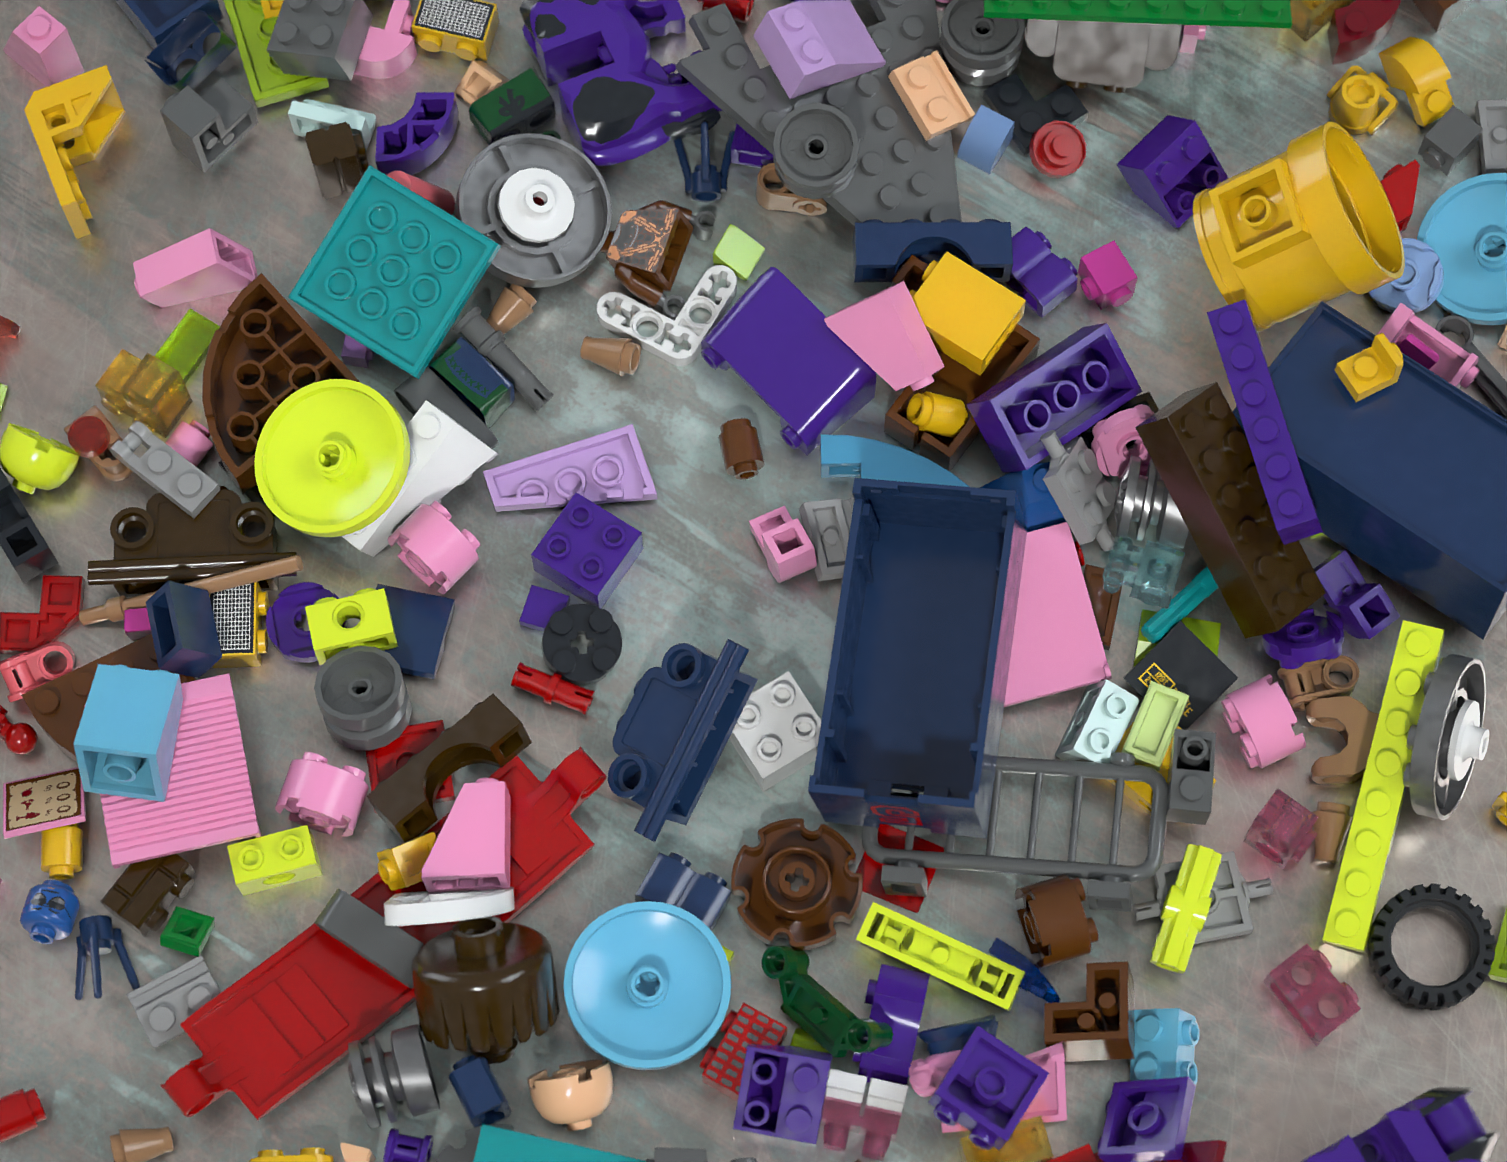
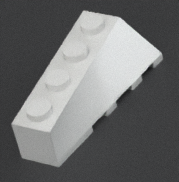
(440, 459)

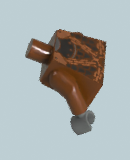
(650, 248)

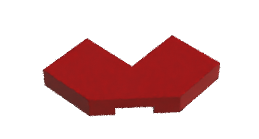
(59, 611)

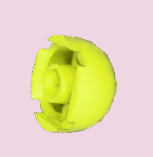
(35, 459)

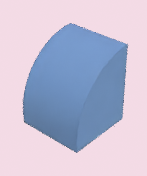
(986, 139)

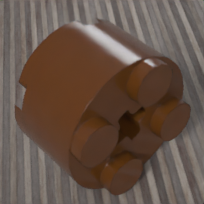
(1056, 920)

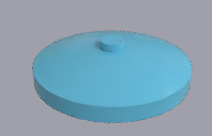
(1471, 241)
(647, 985)

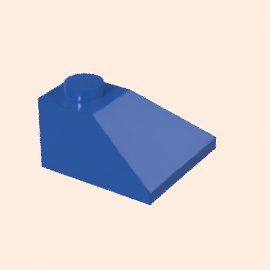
(1034, 497)

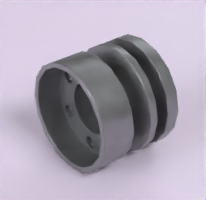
(1148, 502)
(393, 1076)

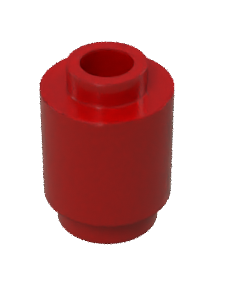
(20, 1113)

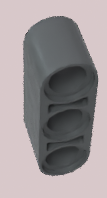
(430, 387)
(368, 935)

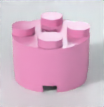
(435, 546)
(1264, 722)
(323, 794)

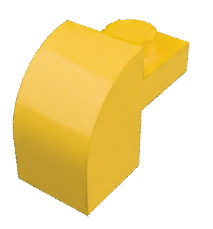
(1422, 74)

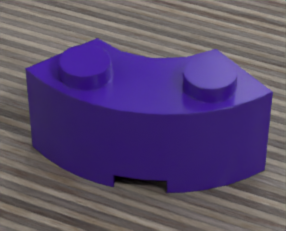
(418, 136)
(898, 1001)

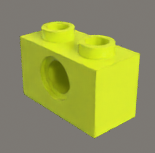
(329, 614)
(274, 860)

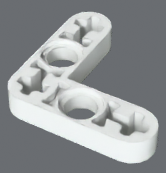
(682, 328)

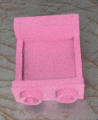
(1454, 364)

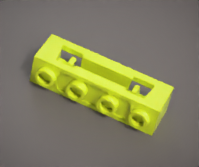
(941, 956)

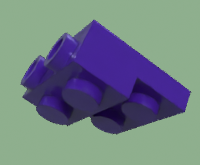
(987, 1090)
(1147, 1120)

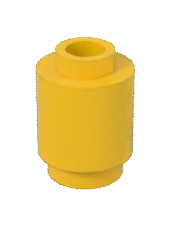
(937, 414)
(62, 851)

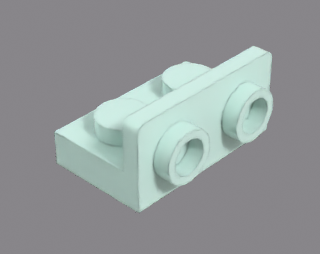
(317, 115)
(1098, 723)

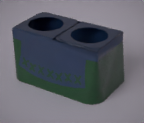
(176, 48)
(474, 381)

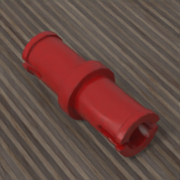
(552, 688)

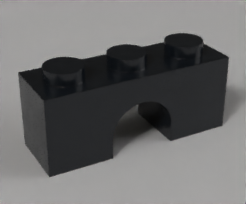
(20, 536)

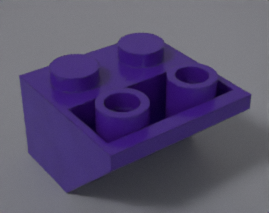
(1172, 168)
(783, 1092)

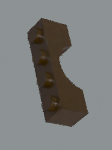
(483, 736)

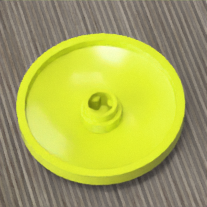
(332, 458)

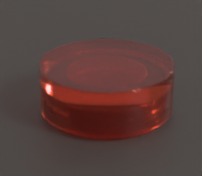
(88, 436)

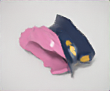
(944, 1047)

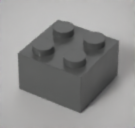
(320, 37)

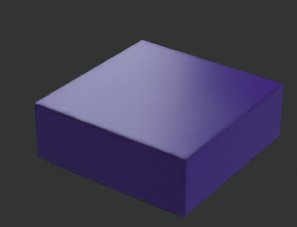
(541, 606)

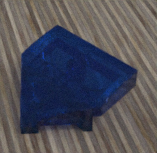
(1035, 979)

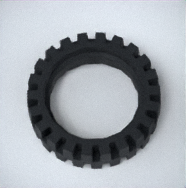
(1465, 913)

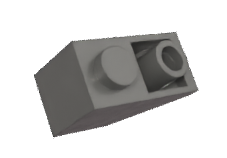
(1191, 776)

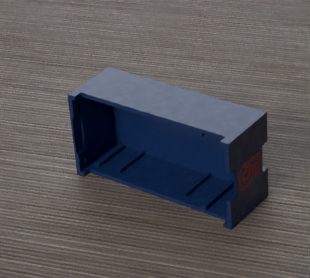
(920, 657)

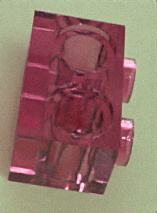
(1282, 830)
(1303, 1000)

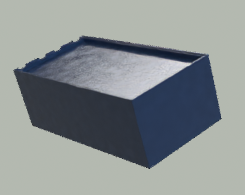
(1403, 474)

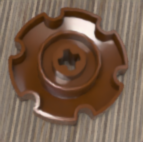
(765, 878)

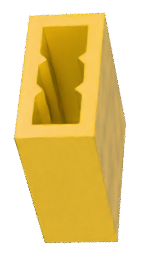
(966, 311)

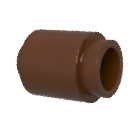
(740, 448)

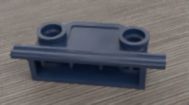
(677, 731)

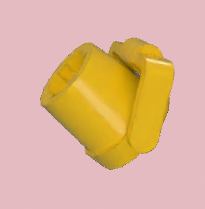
(1356, 101)

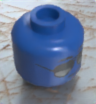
(50, 911)

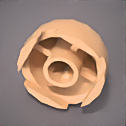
(573, 1093)

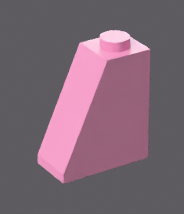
(44, 48)
(194, 270)
(889, 337)
(473, 841)

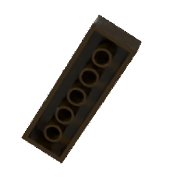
(1227, 512)

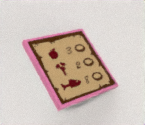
(43, 802)

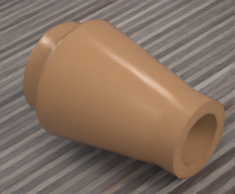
(511, 308)
(614, 354)
(1331, 829)
(140, 1144)

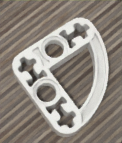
(440, 907)

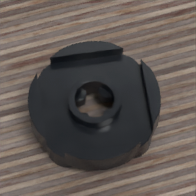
(596, 626)

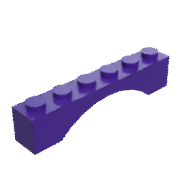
(1264, 422)

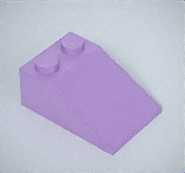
(816, 44)

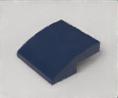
(420, 629)

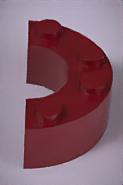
(1360, 28)

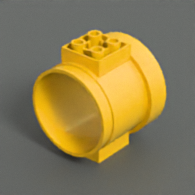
(1300, 228)

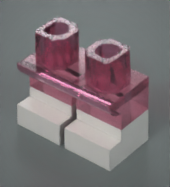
(843, 1109)

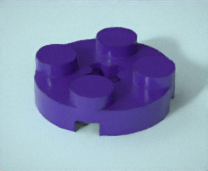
(287, 611)
(1306, 639)

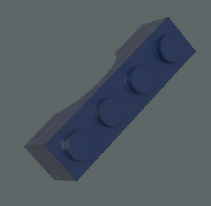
(885, 247)

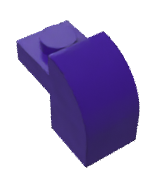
(1360, 605)

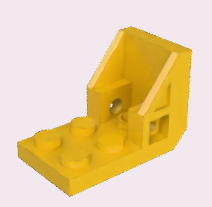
(80, 110)

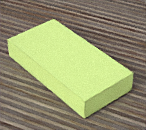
(1155, 725)

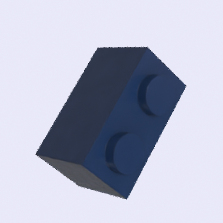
(183, 629)

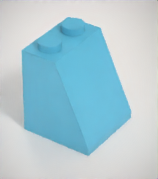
(129, 732)

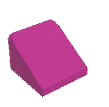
(1417, 350)
(136, 623)

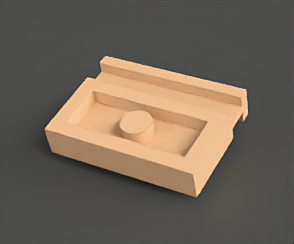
(931, 95)

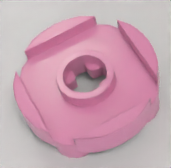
(1113, 435)

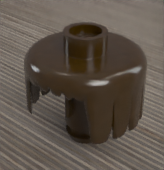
(485, 987)

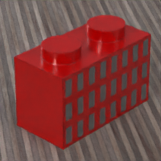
(725, 1064)

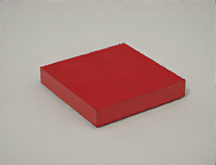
(390, 758)

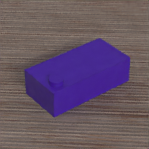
(1056, 391)

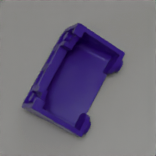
(790, 360)

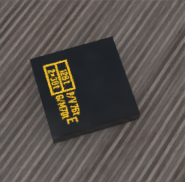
(1186, 666)

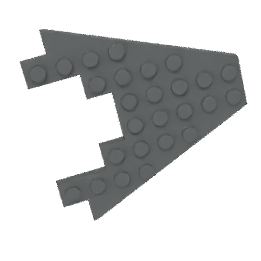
(896, 168)

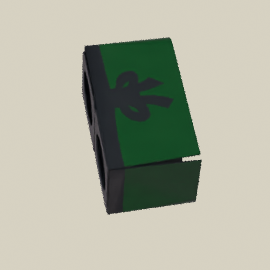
(513, 108)

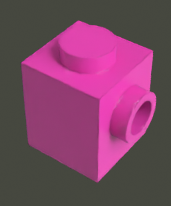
(1107, 276)

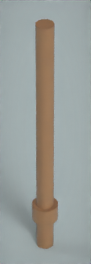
(115, 607)

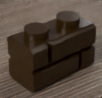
(337, 158)
(148, 890)

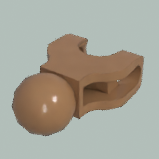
(1358, 729)

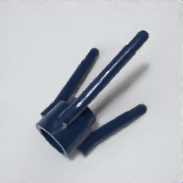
(705, 182)
(96, 940)

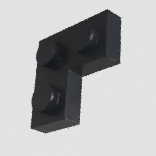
(1017, 104)

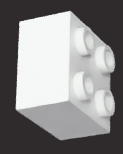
(776, 731)

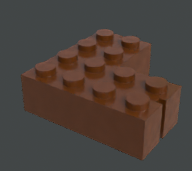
(955, 382)

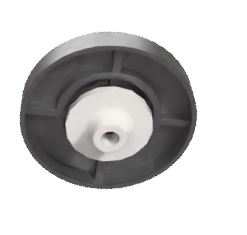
(539, 205)
(1447, 736)

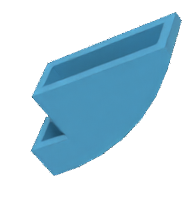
(880, 461)

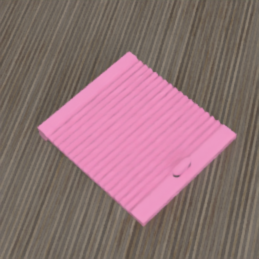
(1055, 626)
(207, 788)

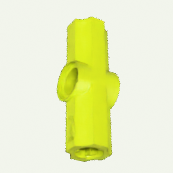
(1185, 908)

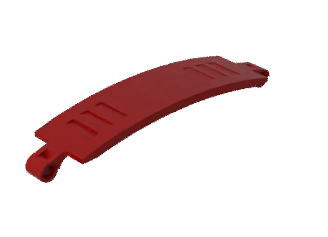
(317, 995)

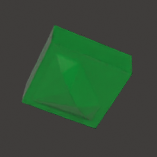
(187, 931)

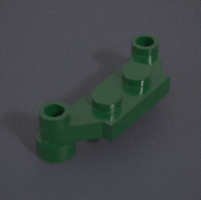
(819, 1010)

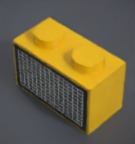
(456, 27)
(239, 625)

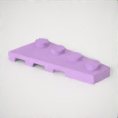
(598, 468)

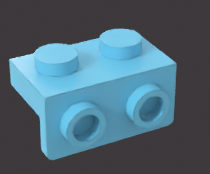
(1164, 1044)

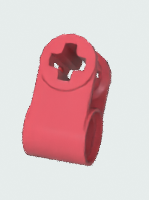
(33, 669)

